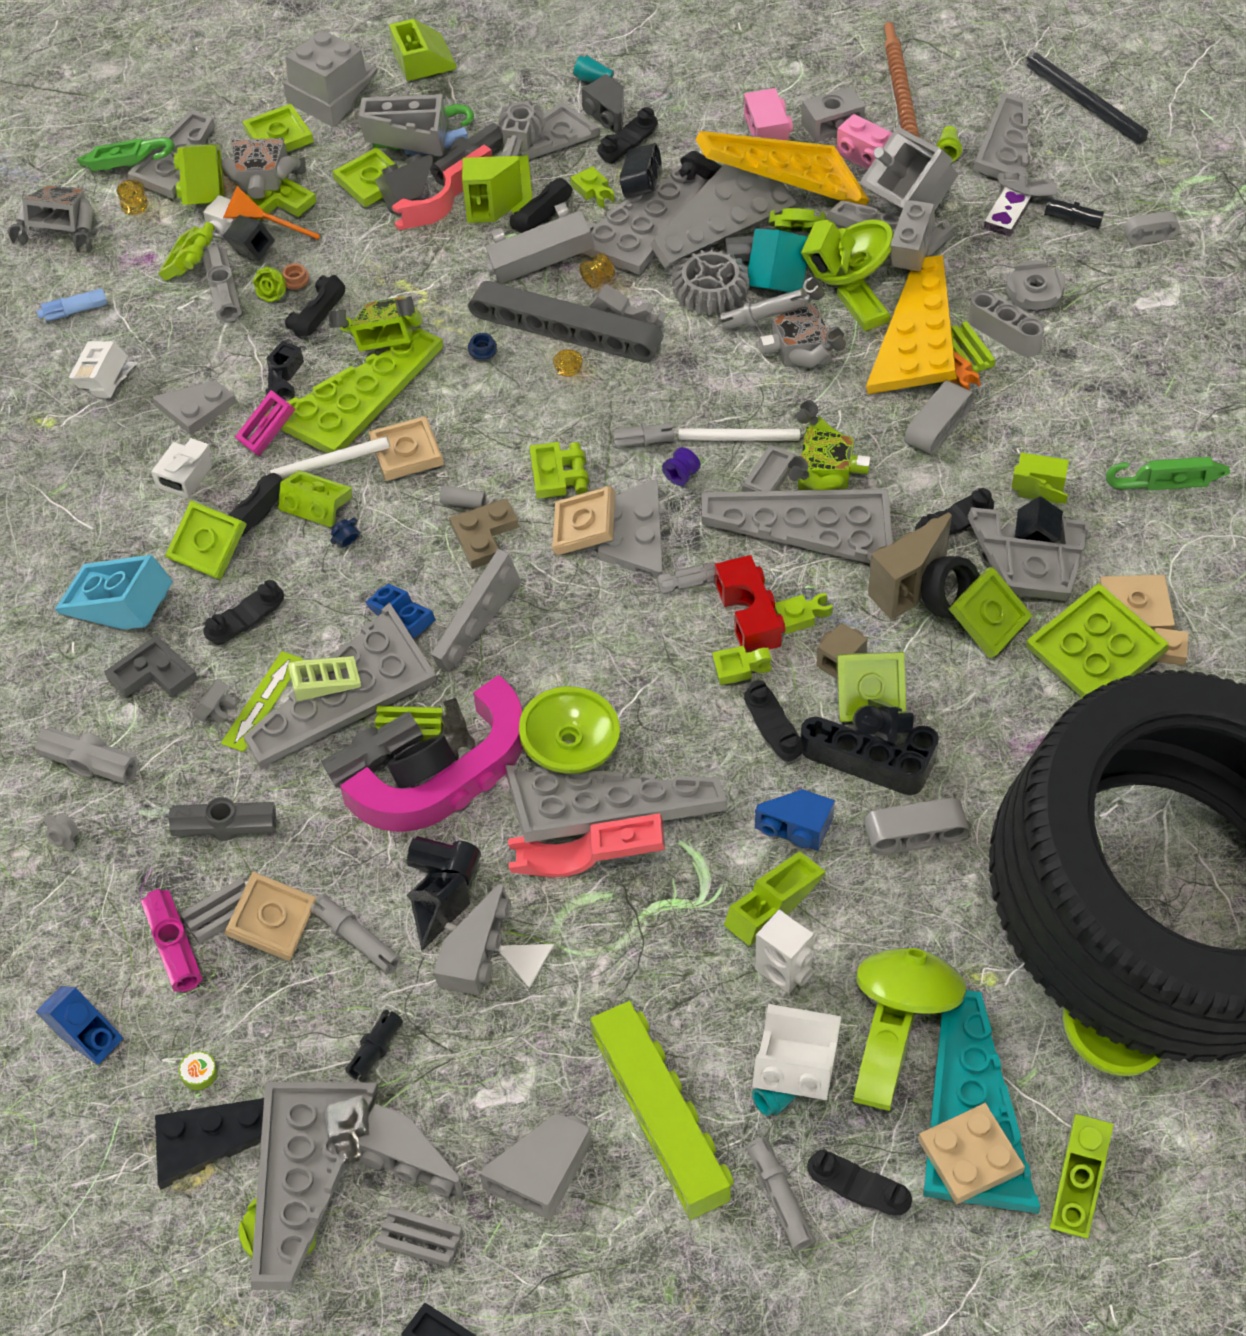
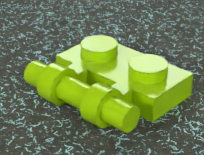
(187, 251)
(548, 471)

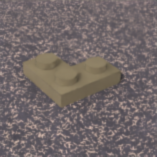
(478, 526)

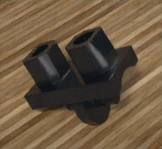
(883, 720)

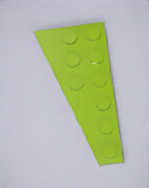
(355, 397)

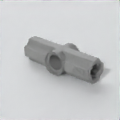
(221, 284)
(86, 755)

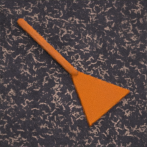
(242, 205)

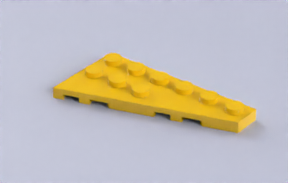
(799, 164)

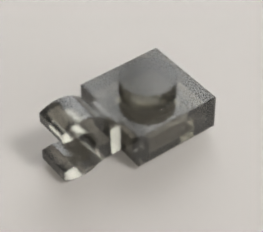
(455, 724)
(346, 1124)

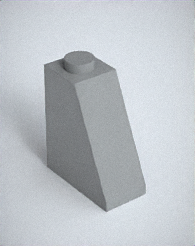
(539, 1165)

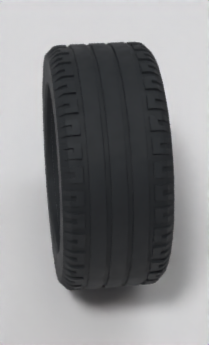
(1061, 898)

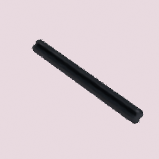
(1087, 98)

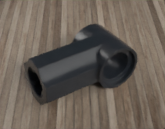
(443, 857)

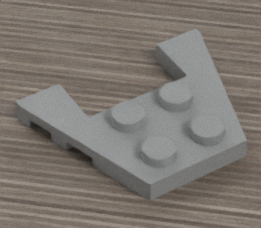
(1030, 565)

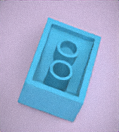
(117, 592)

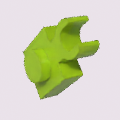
(591, 184)
(801, 614)

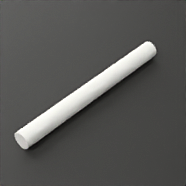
(697, 434)
(333, 457)

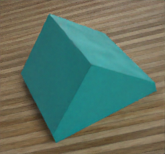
(777, 261)

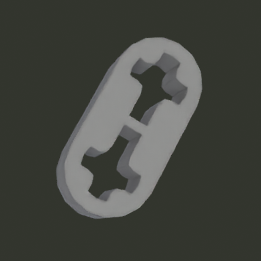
(1151, 227)

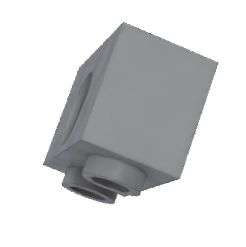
(829, 111)
(912, 235)

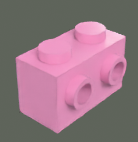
(767, 115)
(859, 139)

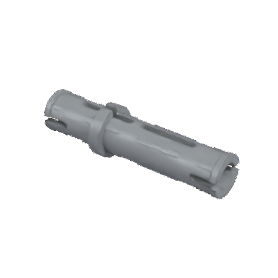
(753, 312)
(344, 924)
(773, 1178)

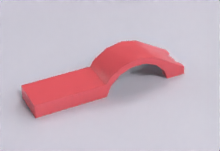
(433, 209)
(600, 843)

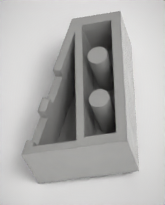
(405, 122)

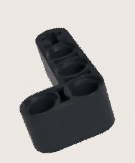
(826, 741)

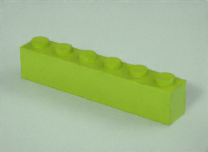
(661, 1110)

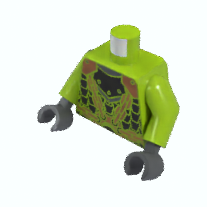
(380, 323)
(825, 455)

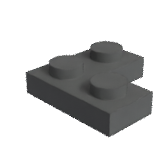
(148, 662)

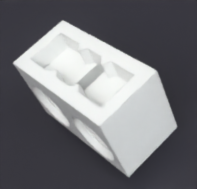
(784, 952)

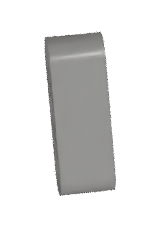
(1006, 323)
(939, 417)
(916, 826)

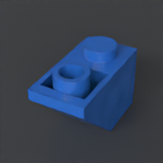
(797, 818)
(79, 1023)

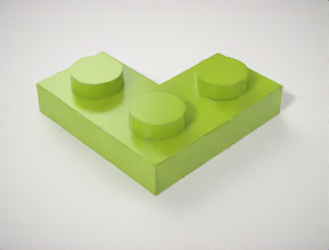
(289, 196)

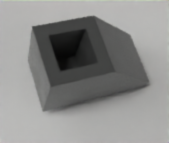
(605, 102)
(405, 181)

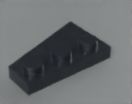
(202, 1135)

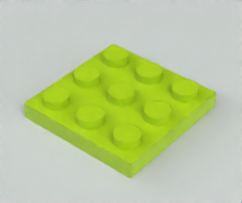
(1096, 641)

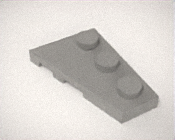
(561, 129)

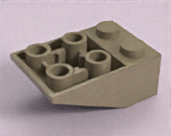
(899, 567)

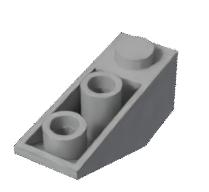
(467, 950)
(402, 1148)

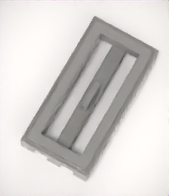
(213, 907)
(389, 1226)

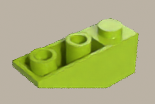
(1081, 1175)

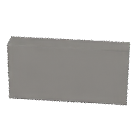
(769, 471)

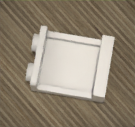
(797, 1052)

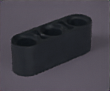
(640, 170)

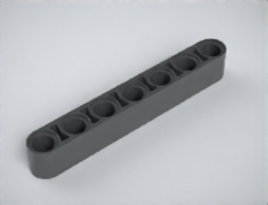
(566, 321)

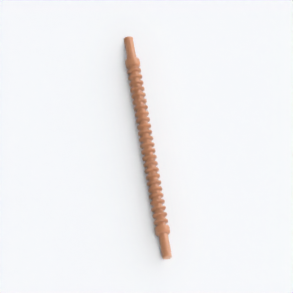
(900, 80)

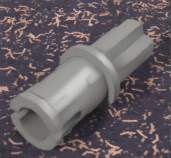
(643, 435)

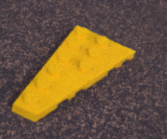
(919, 336)

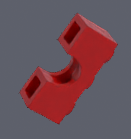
(743, 584)

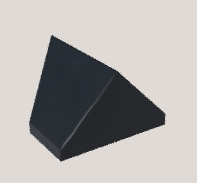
(436, 902)

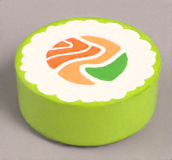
(198, 1070)

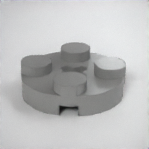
(1027, 297)

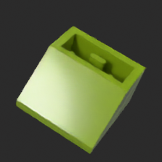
(419, 49)
(199, 173)
(490, 187)

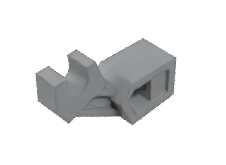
(614, 302)

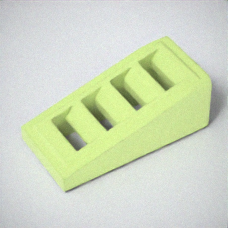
(315, 688)

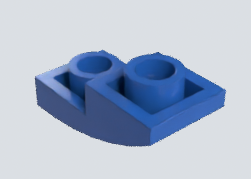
(414, 616)

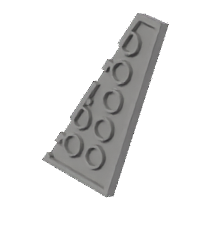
(721, 209)
(636, 222)
(825, 521)
(570, 803)
(295, 1175)

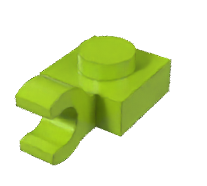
(736, 665)

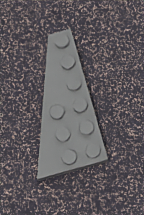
(388, 670)

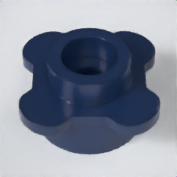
(345, 532)

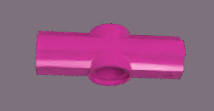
(175, 955)

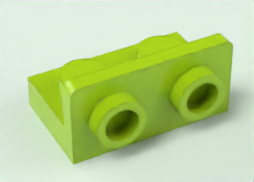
(312, 497)

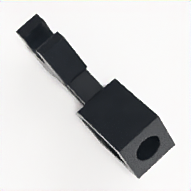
(282, 366)

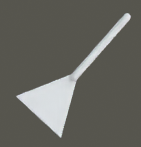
(524, 959)

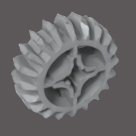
(710, 282)

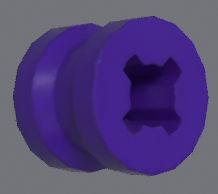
(681, 466)

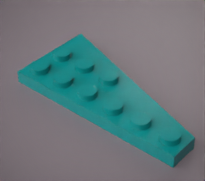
(965, 1078)

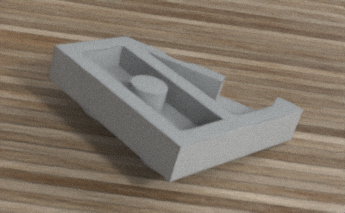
(195, 405)

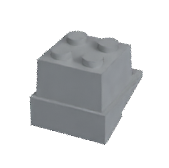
(326, 77)
(909, 171)

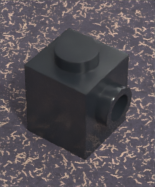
(249, 237)
(1039, 521)

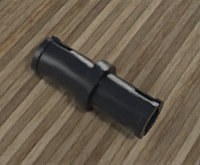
(1074, 213)
(373, 1045)

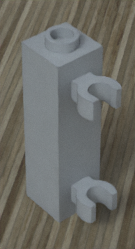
(538, 246)

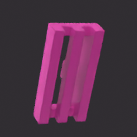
(268, 426)

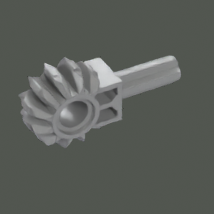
(519, 126)

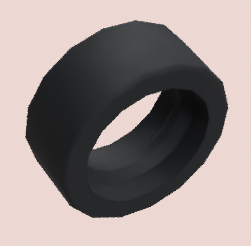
(934, 582)
(421, 761)

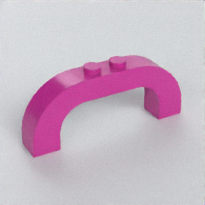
(454, 786)

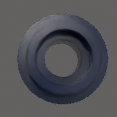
(482, 346)

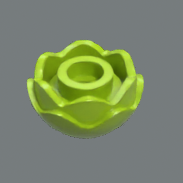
(262, 281)

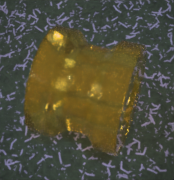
(132, 197)
(597, 270)

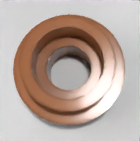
(295, 276)

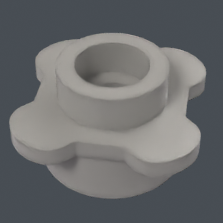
(61, 831)

